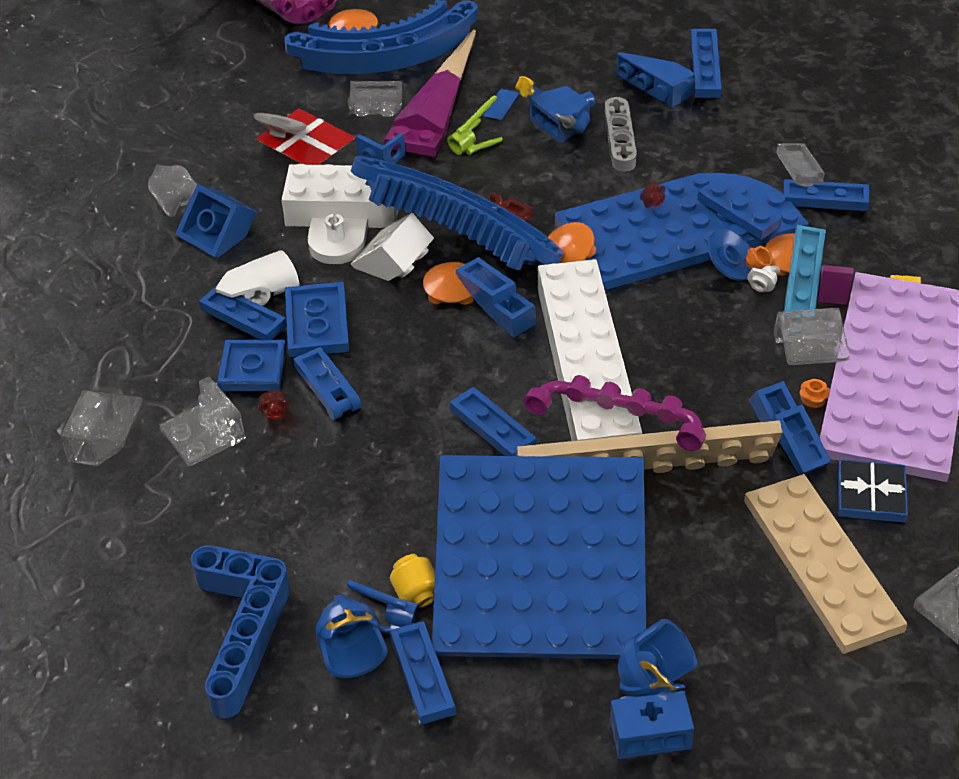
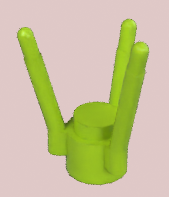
(464, 138)

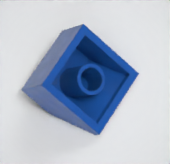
(214, 221)

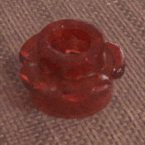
(653, 195)
(273, 404)

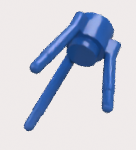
(398, 611)

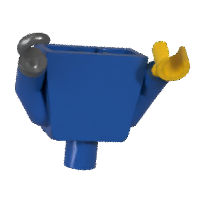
(557, 111)

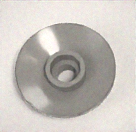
(279, 125)

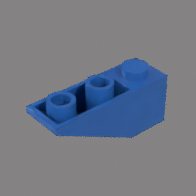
(657, 77)

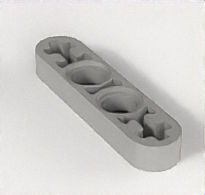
(622, 133)

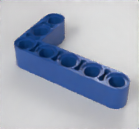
(264, 591)

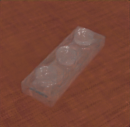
(800, 164)

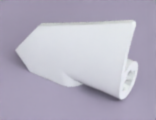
(259, 278)

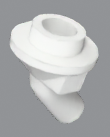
(763, 279)

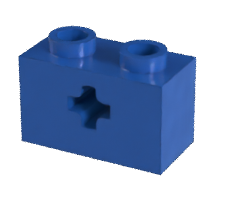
(651, 724)

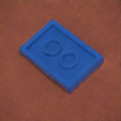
(316, 318)

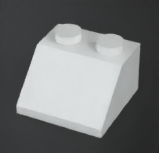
(394, 249)

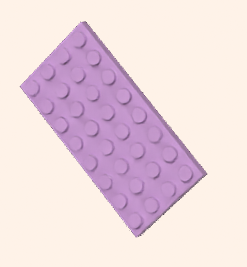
(902, 378)

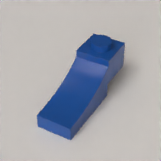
(798, 433)

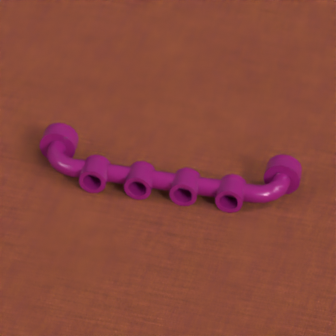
(689, 436)

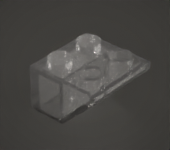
(99, 426)

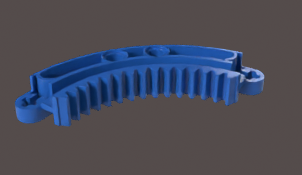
(384, 47)
(459, 210)

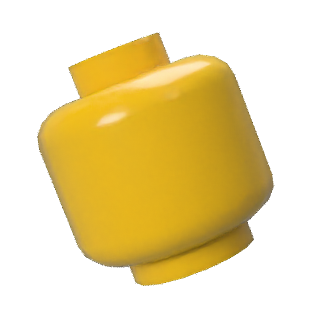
(414, 579)

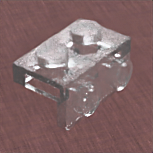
(375, 97)
(171, 187)

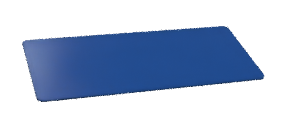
(501, 106)

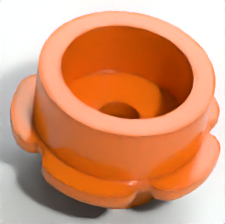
(758, 257)
(814, 393)

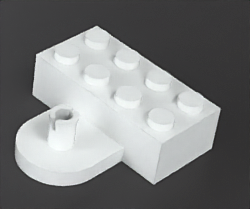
(334, 208)

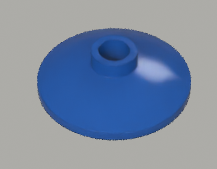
(729, 254)

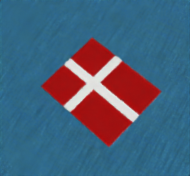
(310, 145)

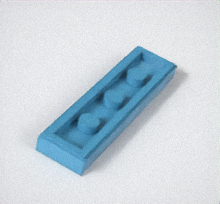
(804, 269)

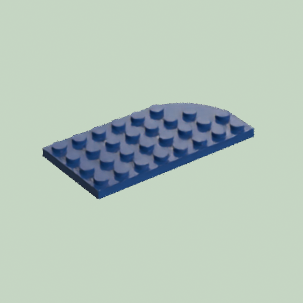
(651, 241)

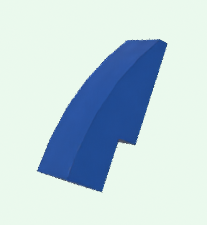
(497, 296)

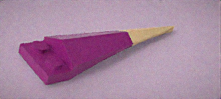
(429, 112)

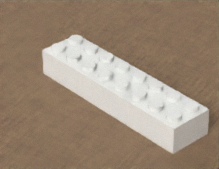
(584, 345)

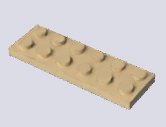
(825, 564)

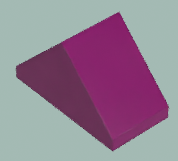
(835, 284)

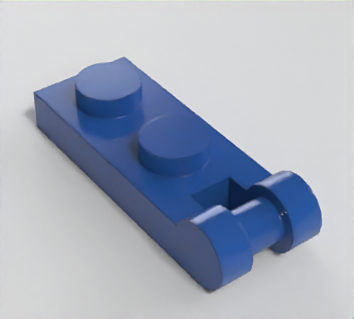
(327, 382)

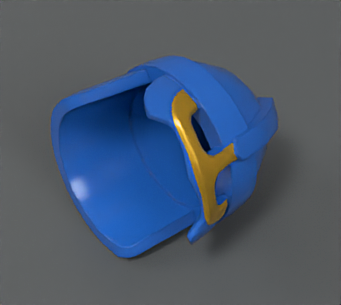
(350, 638)
(655, 660)

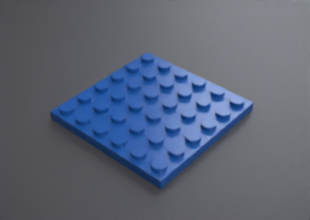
(539, 556)

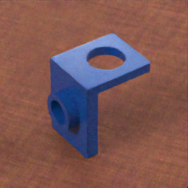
(372, 149)

